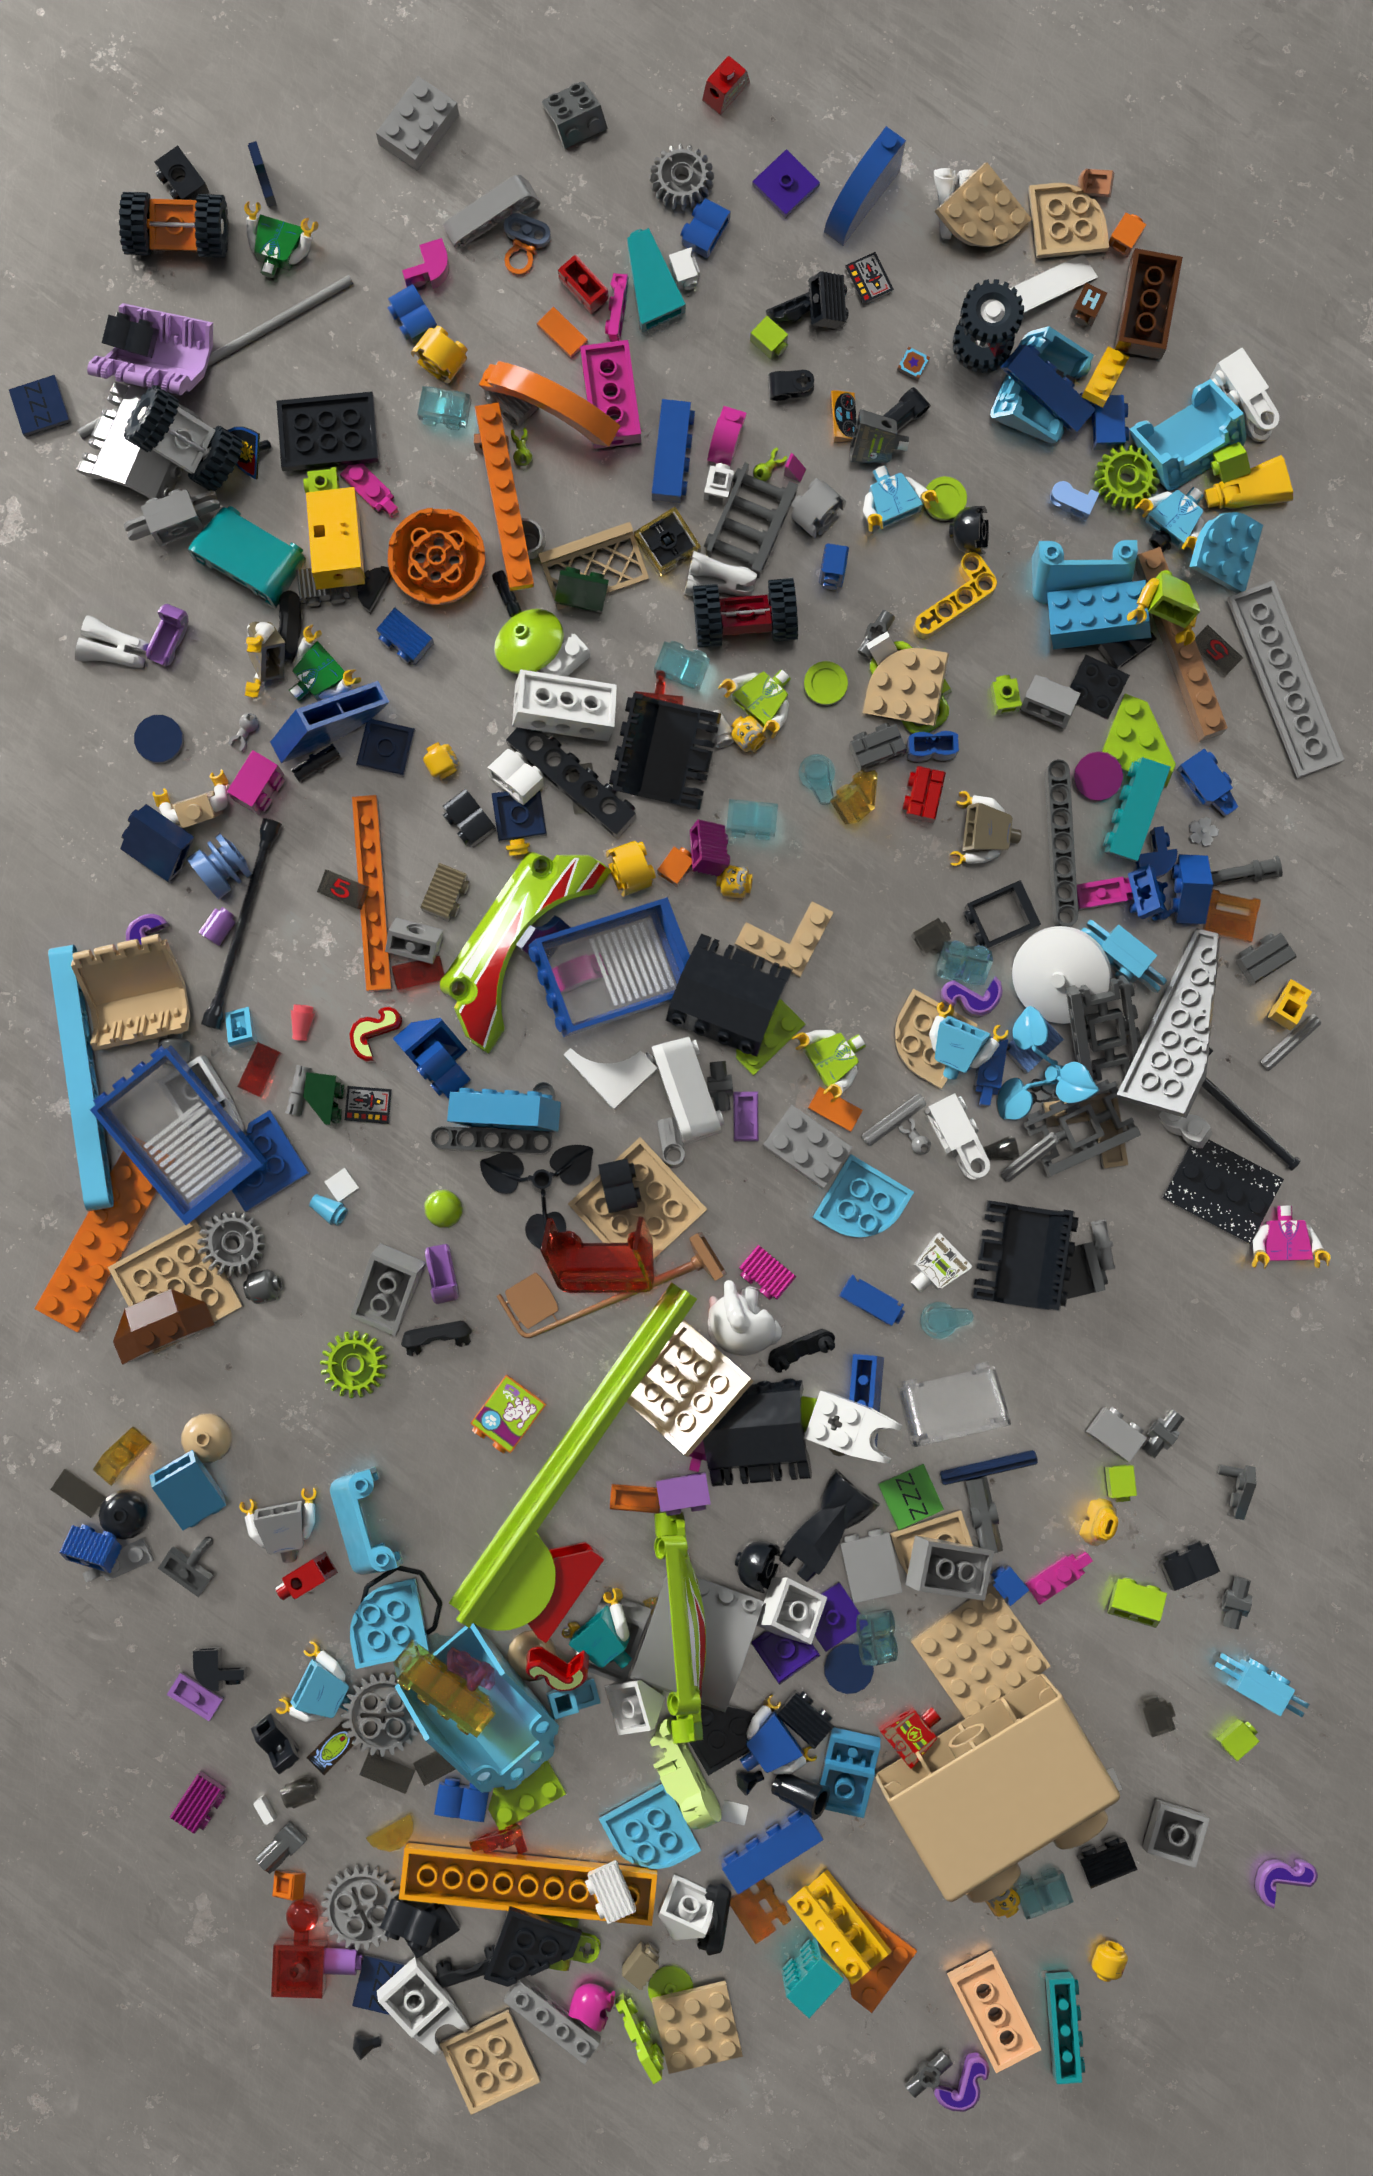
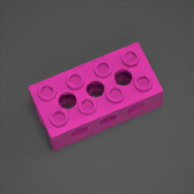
(620, 381)

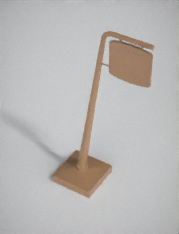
(534, 1301)

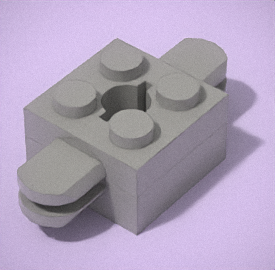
(172, 516)

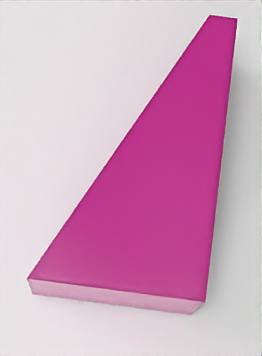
(794, 468)

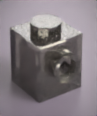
(932, 937)
(1157, 1715)

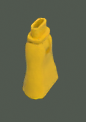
(1264, 485)
(1101, 1524)

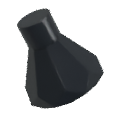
(747, 1781)
(363, 2045)

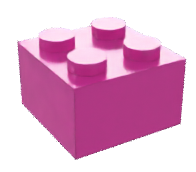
(256, 783)

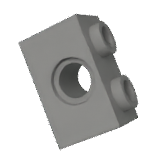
(414, 940)

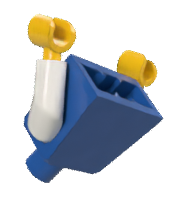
(773, 1743)

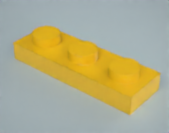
(1105, 376)

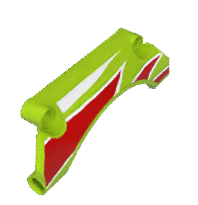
(485, 956)
(687, 1627)

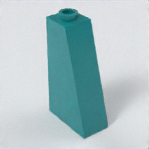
(653, 284)

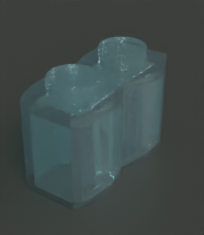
(444, 408)
(964, 962)
(877, 1637)
(1043, 1893)

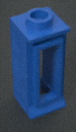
(872, 1301)

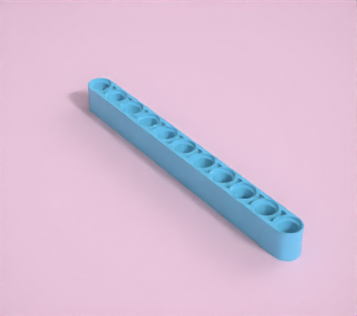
(80, 1080)

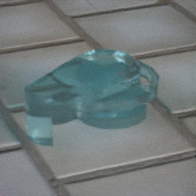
(818, 777)
(944, 1319)

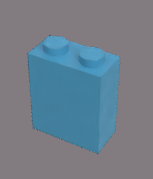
(187, 1490)

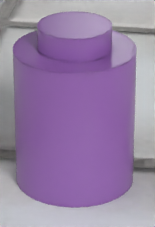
(217, 926)
(342, 1961)

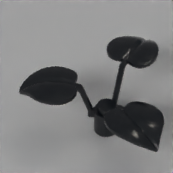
(505, 1171)

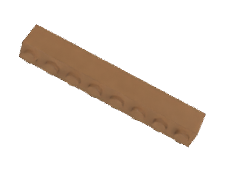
(1185, 661)

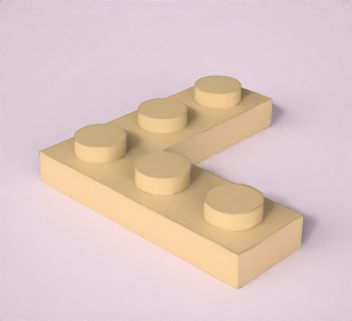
(800, 948)
(1111, 1158)

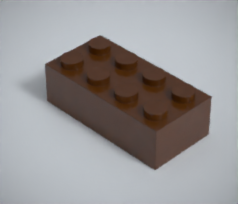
(1148, 303)

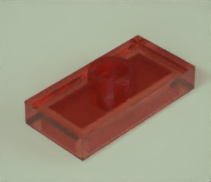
(417, 973)
(259, 1069)

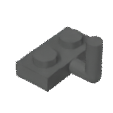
(1245, 1488)
(186, 1570)

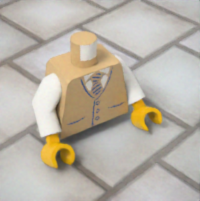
(196, 808)

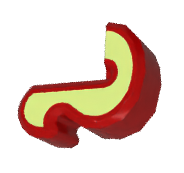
(371, 1027)
(556, 1672)

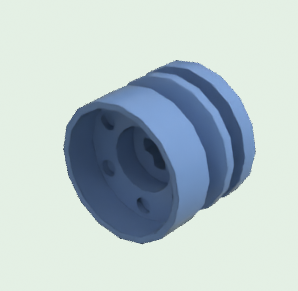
(219, 866)

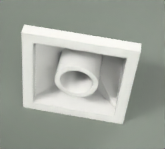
(634, 1706)
(685, 1910)

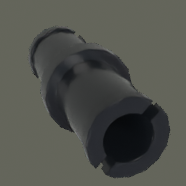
(315, 762)

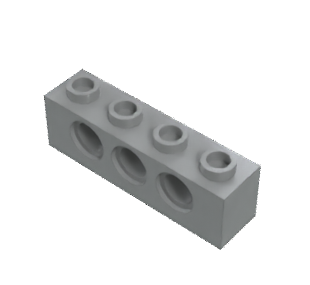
(552, 2019)

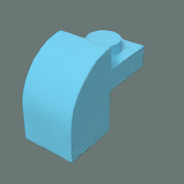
(570, 1702)

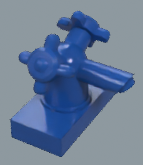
(1148, 894)

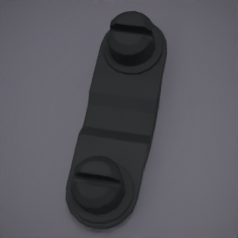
(290, 622)
(455, 1330)
(783, 1356)
(714, 1941)
(448, 1977)

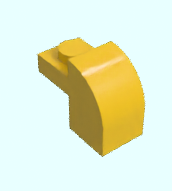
(1290, 1005)

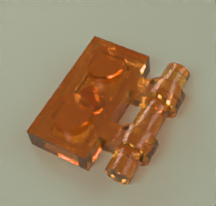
(752, 1914)

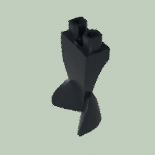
(820, 1534)

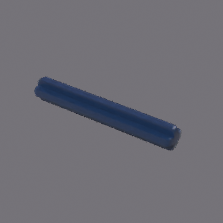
(988, 1467)

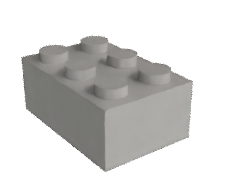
(417, 123)
(807, 1147)

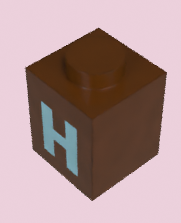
(1088, 305)

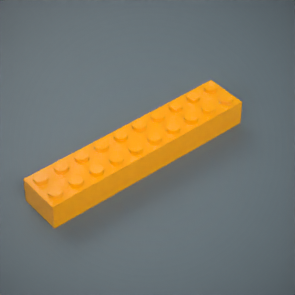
(517, 1881)

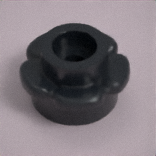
(1160, 539)

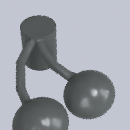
(1036, 1089)

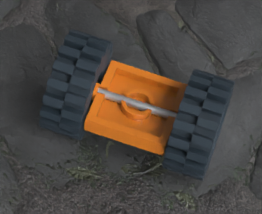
(173, 224)

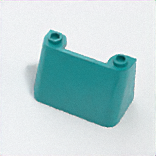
(248, 554)

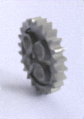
(381, 1738)
(340, 1916)

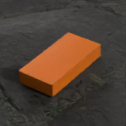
(562, 332)
(838, 1112)
(634, 1498)

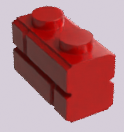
(583, 284)
(924, 795)

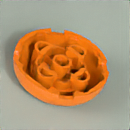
(417, 536)

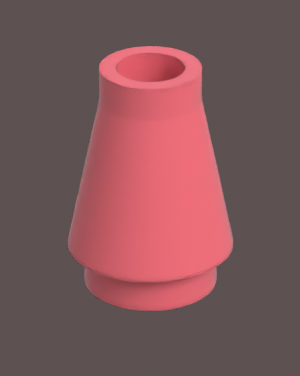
(301, 1021)

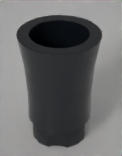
(802, 1794)

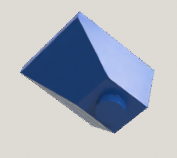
(422, 1034)

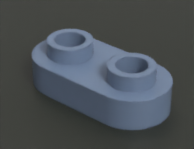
(528, 229)

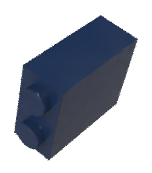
(156, 842)

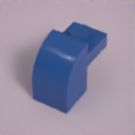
(1160, 858)

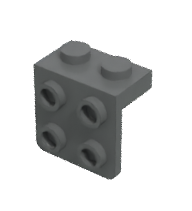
(575, 113)
(1085, 1271)

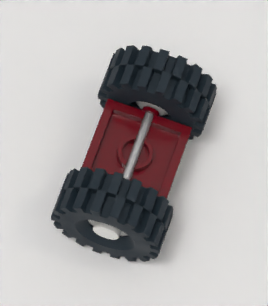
(988, 325)
(745, 613)

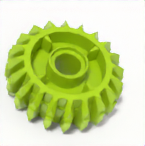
(1129, 463)
(368, 1370)

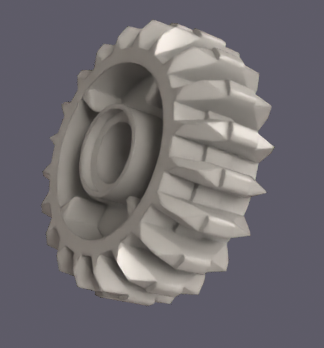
(681, 191)
(220, 1254)

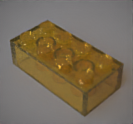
(445, 1690)

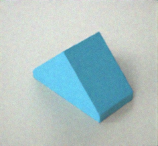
(240, 1028)

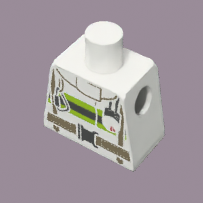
(939, 1264)

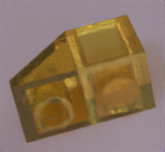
(857, 797)
(121, 1456)

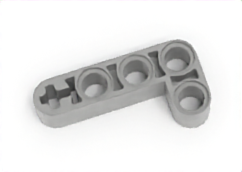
(490, 209)

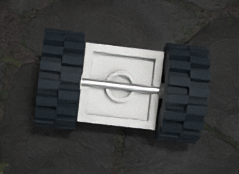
(182, 438)

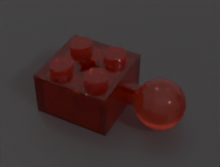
(287, 1953)

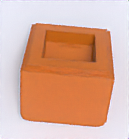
(289, 1885)

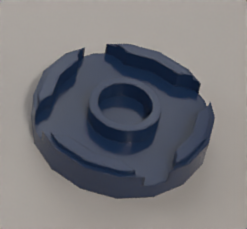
(158, 739)
(845, 1670)

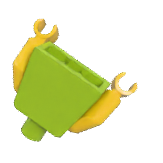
(1169, 600)

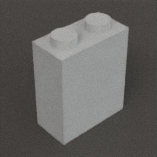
(870, 1566)

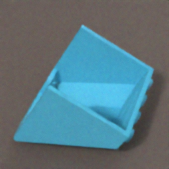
(514, 1739)

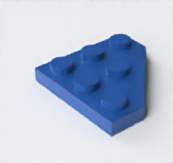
(281, 1166)

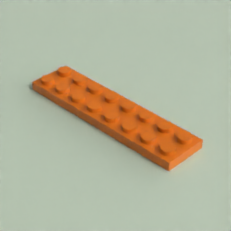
(96, 1247)

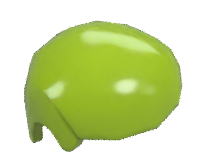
(443, 1208)

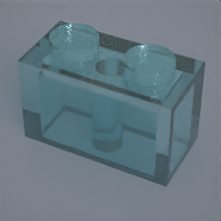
(682, 665)
(752, 819)

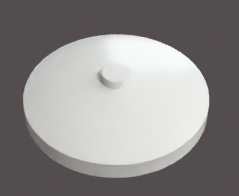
(1057, 960)

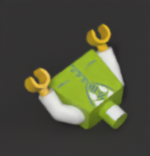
(761, 697)
(832, 1058)

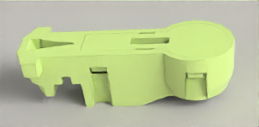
(684, 1780)

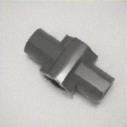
(882, 625)
(720, 1085)
(1163, 1433)
(1236, 1602)
(920, 2082)

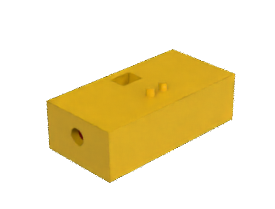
(335, 538)

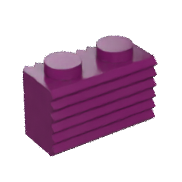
(709, 847)
(198, 1802)

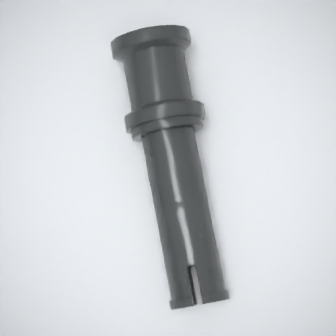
(1255, 870)

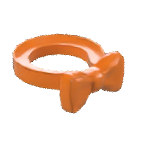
(517, 245)

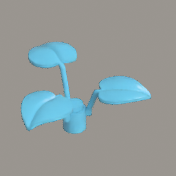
(1072, 1080)

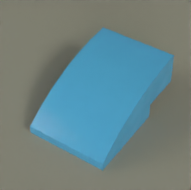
(849, 1770)

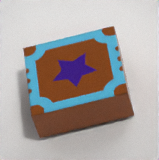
(913, 363)

